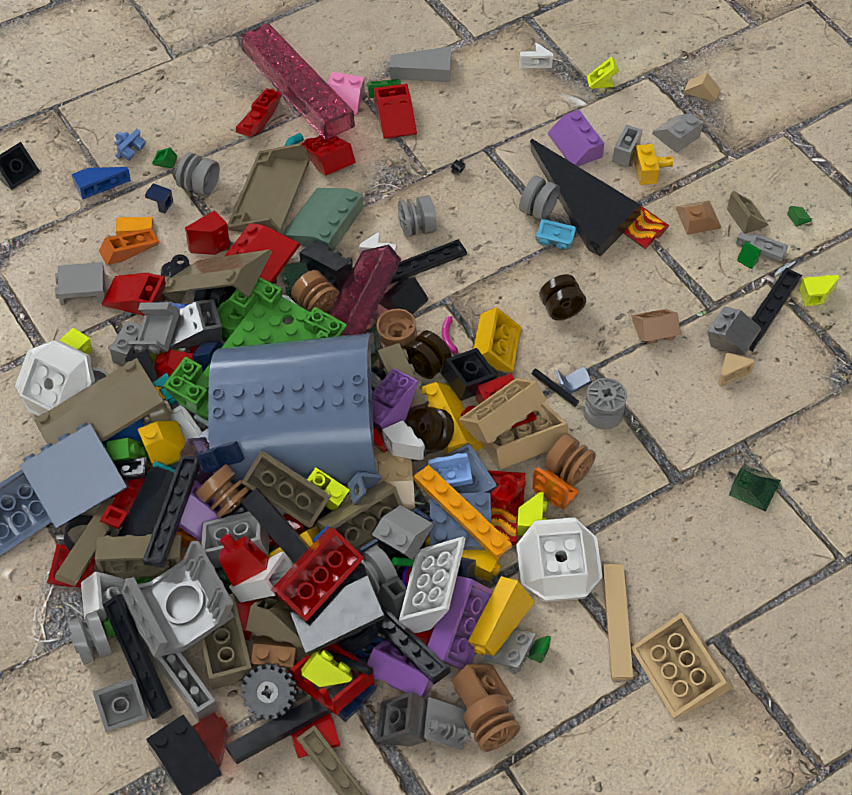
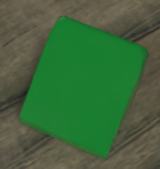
(165, 158)
(798, 215)
(749, 255)
(540, 649)

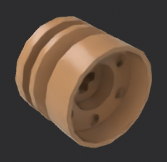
(314, 291)
(396, 327)
(570, 459)
(222, 491)
(491, 722)

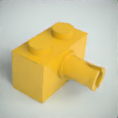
(648, 164)

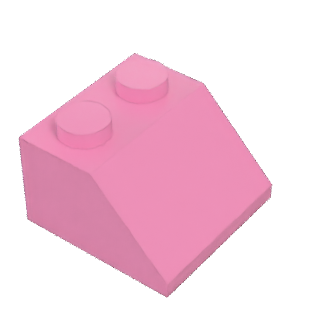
(349, 88)

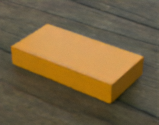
(132, 224)

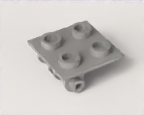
(513, 650)
(445, 724)

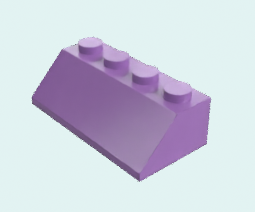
(454, 629)

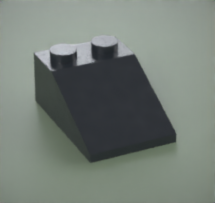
(183, 756)

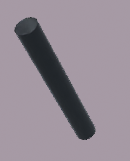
(555, 387)
(352, 663)

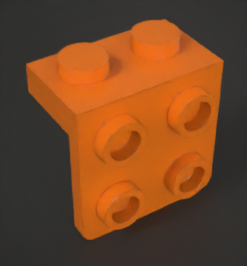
(554, 488)

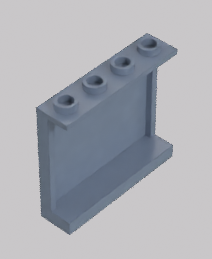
(73, 475)

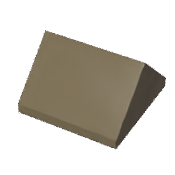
(745, 213)

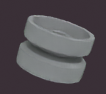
(539, 198)
(88, 638)

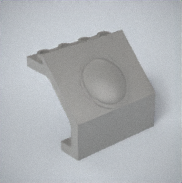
(179, 604)

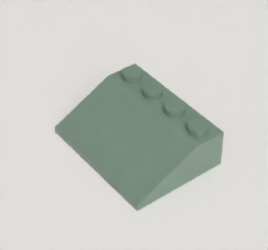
(325, 217)

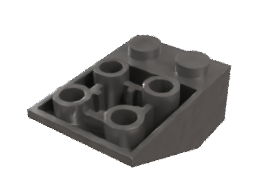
(197, 324)

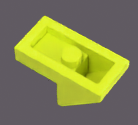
(602, 75)

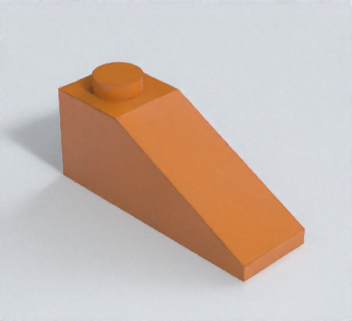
(124, 246)

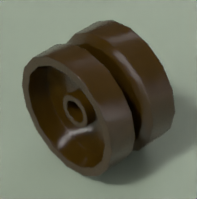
(562, 297)
(427, 354)
(432, 426)

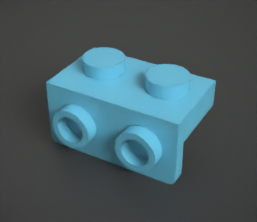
(555, 234)

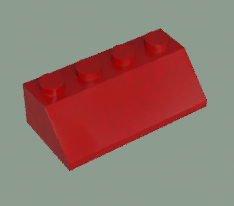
(317, 573)

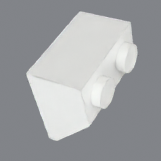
(98, 590)

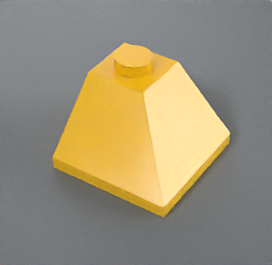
(163, 441)

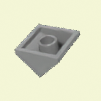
(120, 704)

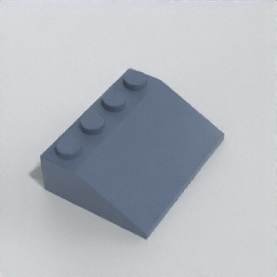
(19, 511)

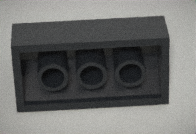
(148, 503)

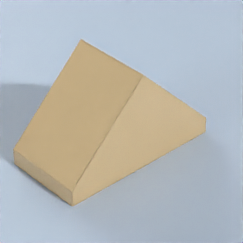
(703, 87)
(735, 368)

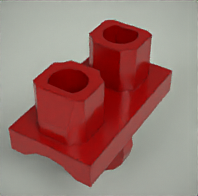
(507, 491)

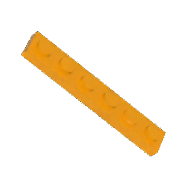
(462, 512)

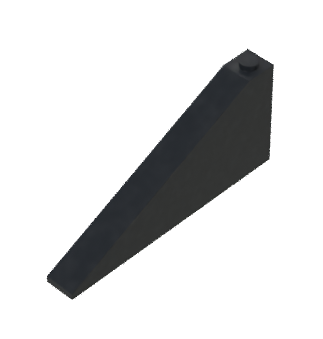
(593, 206)

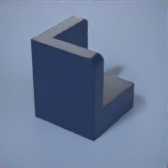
(161, 195)

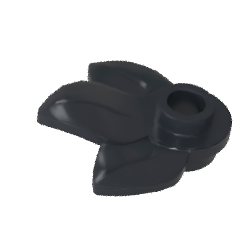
(172, 268)

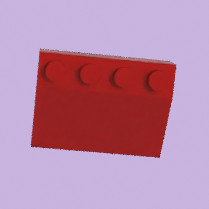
(260, 238)

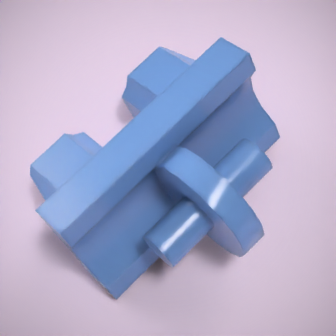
(125, 143)

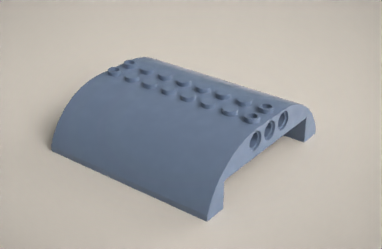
(297, 403)

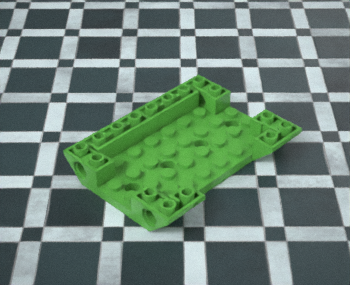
(261, 324)

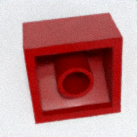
(208, 235)

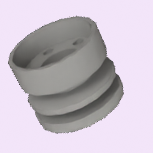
(197, 174)
(413, 217)
(605, 403)
(378, 566)

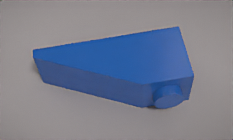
(97, 180)

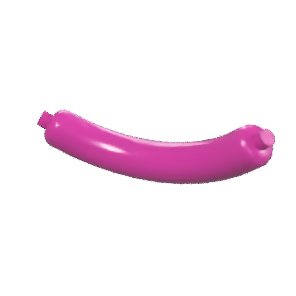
(445, 334)

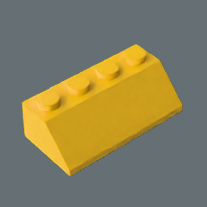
(443, 397)

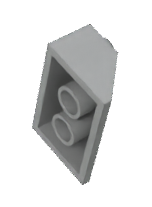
(236, 525)

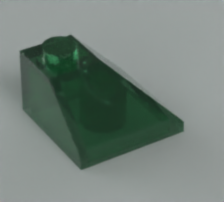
(754, 487)

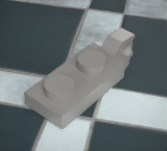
(769, 247)

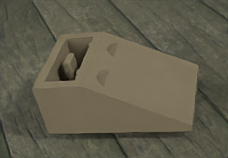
(273, 619)

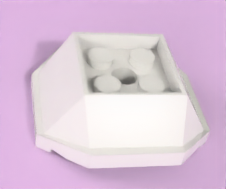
(57, 363)
(557, 580)

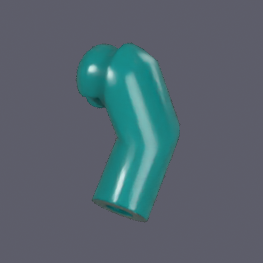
(294, 139)

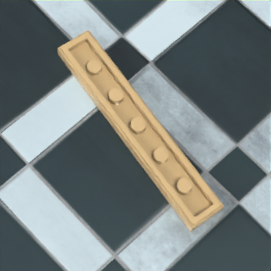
(617, 622)

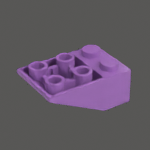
(392, 399)

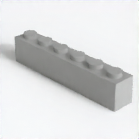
(185, 682)

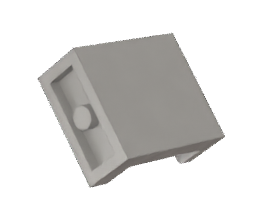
(80, 281)
(156, 328)

